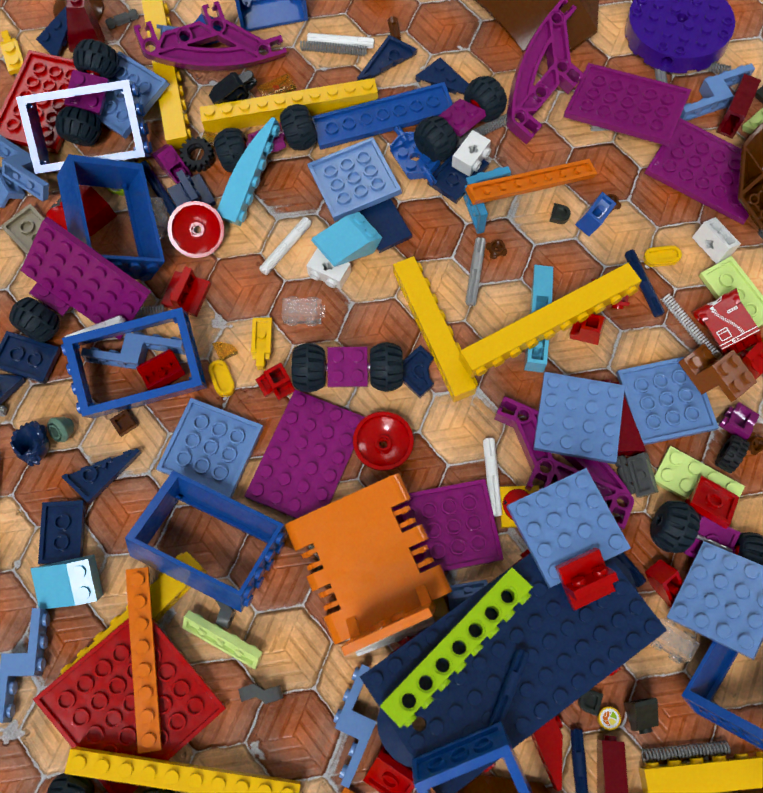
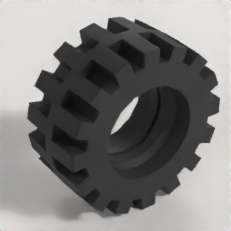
(189, 147)
(732, 453)

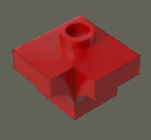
(588, 330)
(754, 359)
(275, 381)

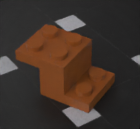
(726, 371)

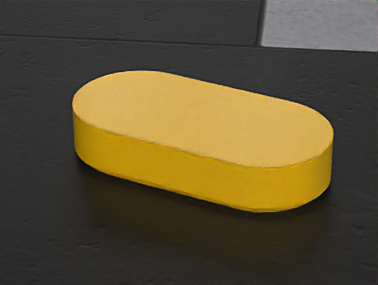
(662, 256)
(221, 378)

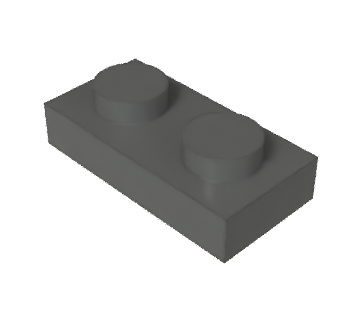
(642, 475)

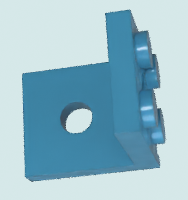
(478, 212)

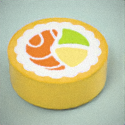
(609, 718)

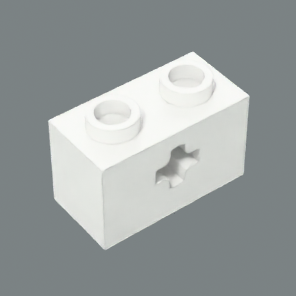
(471, 153)
(716, 240)
(321, 269)

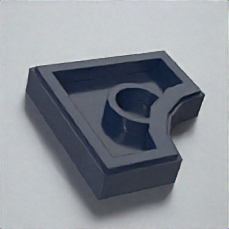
(416, 371)

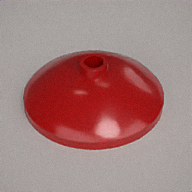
(182, 229)
(381, 428)

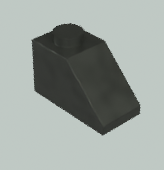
(642, 714)

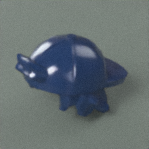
(30, 443)

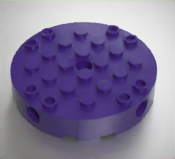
(679, 33)

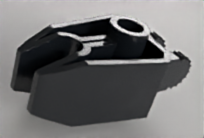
(233, 87)

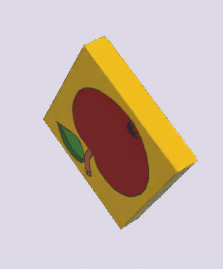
(509, 495)

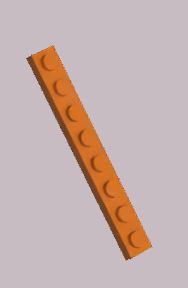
(530, 181)
(143, 660)

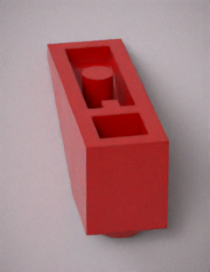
(549, 746)

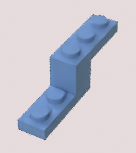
(716, 92)
(19, 169)
(133, 350)
(23, 664)
(354, 725)

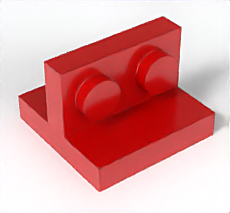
(186, 292)
(713, 502)
(586, 578)
(389, 775)

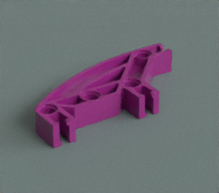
(240, 54)
(523, 95)
(602, 474)

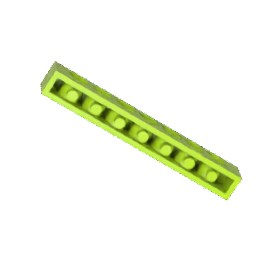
(510, 582)

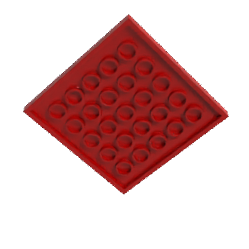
(96, 703)

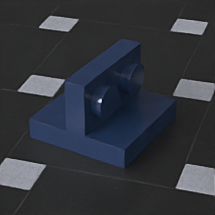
(190, 190)

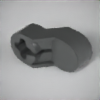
(225, 615)
(254, 691)

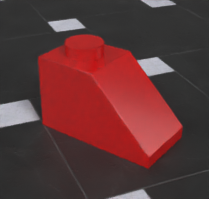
(664, 581)

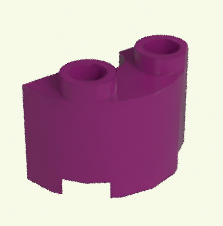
(739, 420)

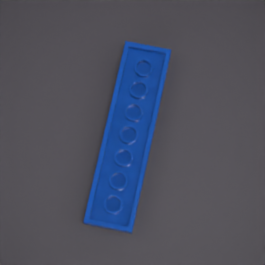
(380, 115)

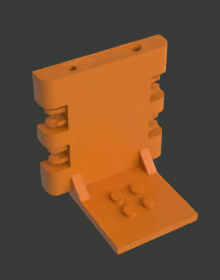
(369, 564)

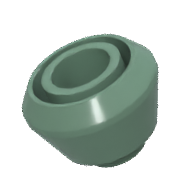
(60, 428)

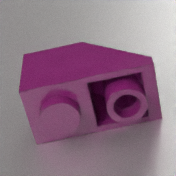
(170, 162)

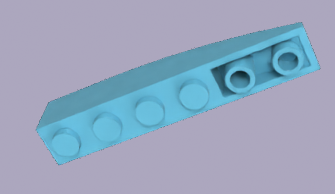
(246, 175)
(540, 296)

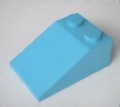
(347, 239)
(67, 583)

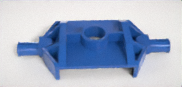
(405, 149)

